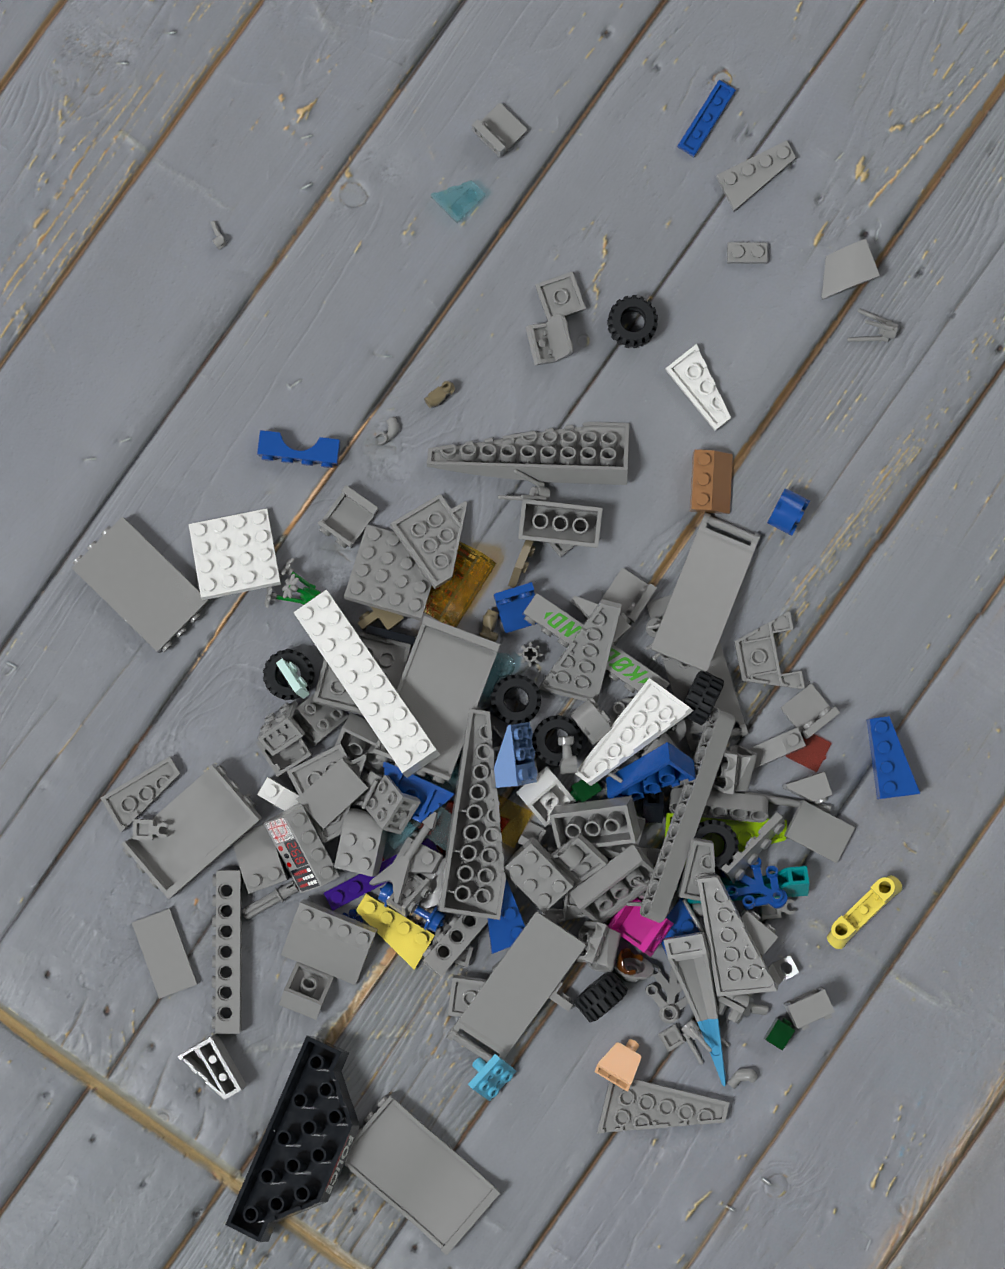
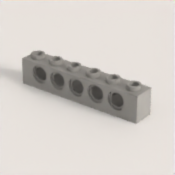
(439, 964)

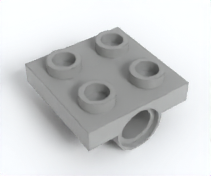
(579, 858)

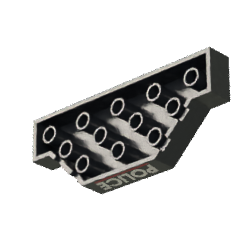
(301, 1144)

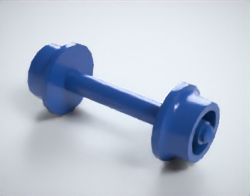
(434, 919)

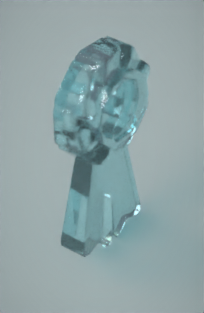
(502, 667)

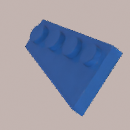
(507, 929)

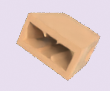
(620, 1064)

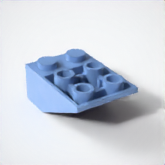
(516, 757)

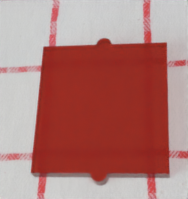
(812, 754)

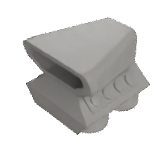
(735, 770)
(600, 946)

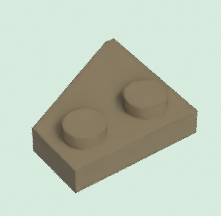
(522, 564)

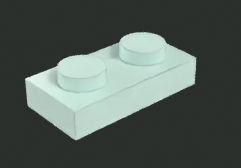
(297, 683)

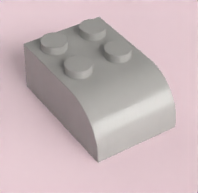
(361, 844)

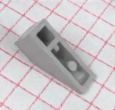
(778, 747)

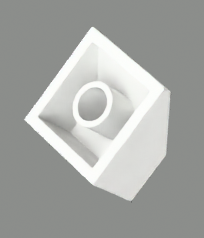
(545, 795)

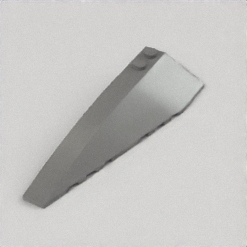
(567, 455)
(474, 853)

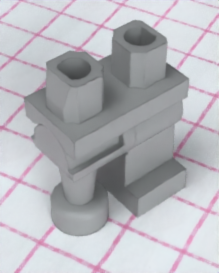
(740, 1005)

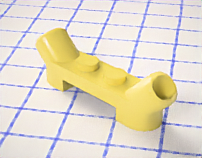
(864, 910)

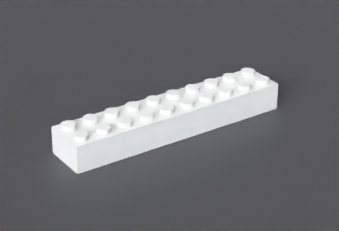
(366, 684)

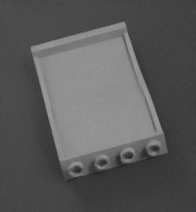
(439, 688)
(419, 1174)

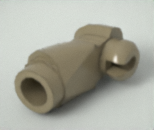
(439, 394)
(489, 622)

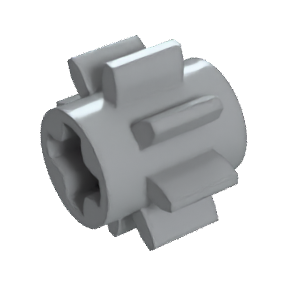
(534, 650)

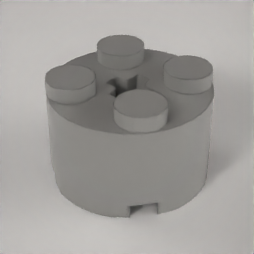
(591, 721)

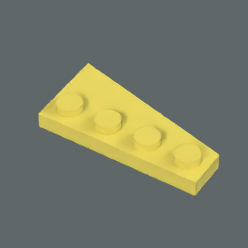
(398, 931)

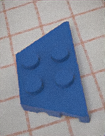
(430, 794)
(682, 922)

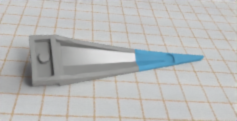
(693, 969)

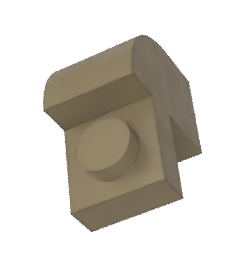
(388, 619)

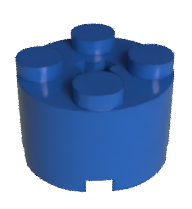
(788, 511)

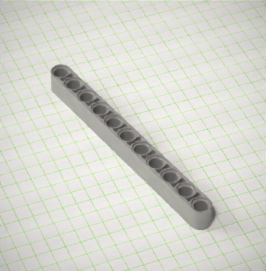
(687, 816)

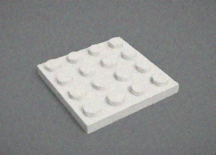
(234, 554)

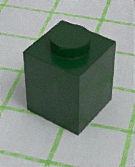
(583, 791)
(779, 1033)

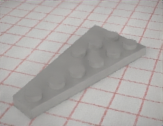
(584, 661)

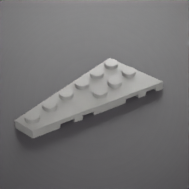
(732, 951)
(657, 1106)

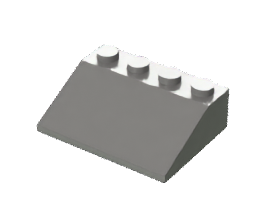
(329, 941)

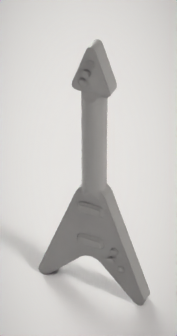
(398, 870)

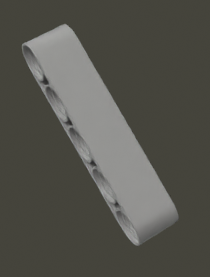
(729, 806)

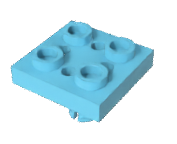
(491, 1076)

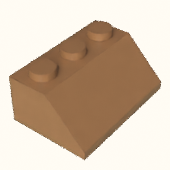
(711, 482)

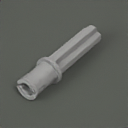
(270, 900)

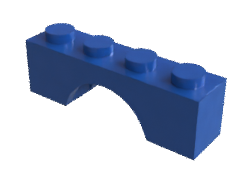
(323, 452)

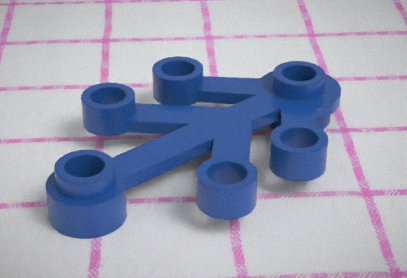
(757, 886)

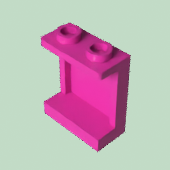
(639, 930)

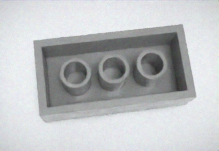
(599, 821)

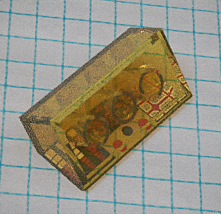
(454, 597)

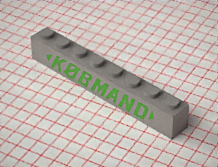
(565, 627)

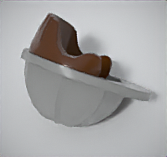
(632, 966)

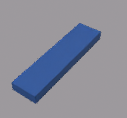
(706, 118)

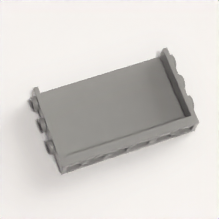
(140, 585)
(199, 829)

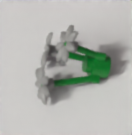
(307, 593)

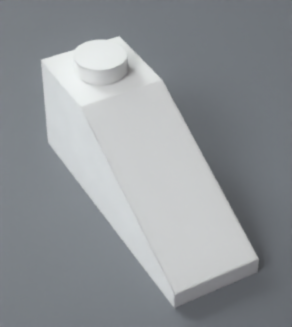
(279, 795)

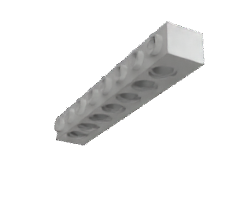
(233, 1024)

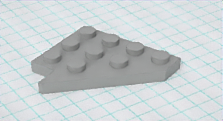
(432, 537)
(308, 772)

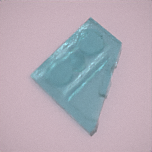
(459, 200)

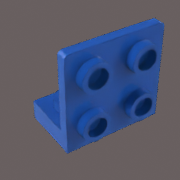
(512, 604)

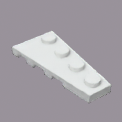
(697, 384)

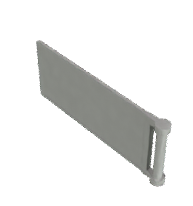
(704, 594)
(682, 679)
(518, 987)

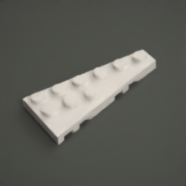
(639, 724)

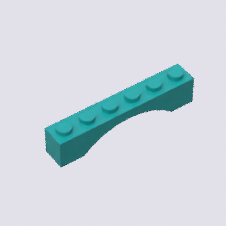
(790, 879)

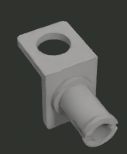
(776, 972)

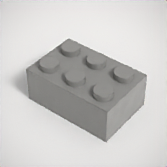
(538, 874)

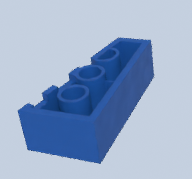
(889, 762)
(651, 773)

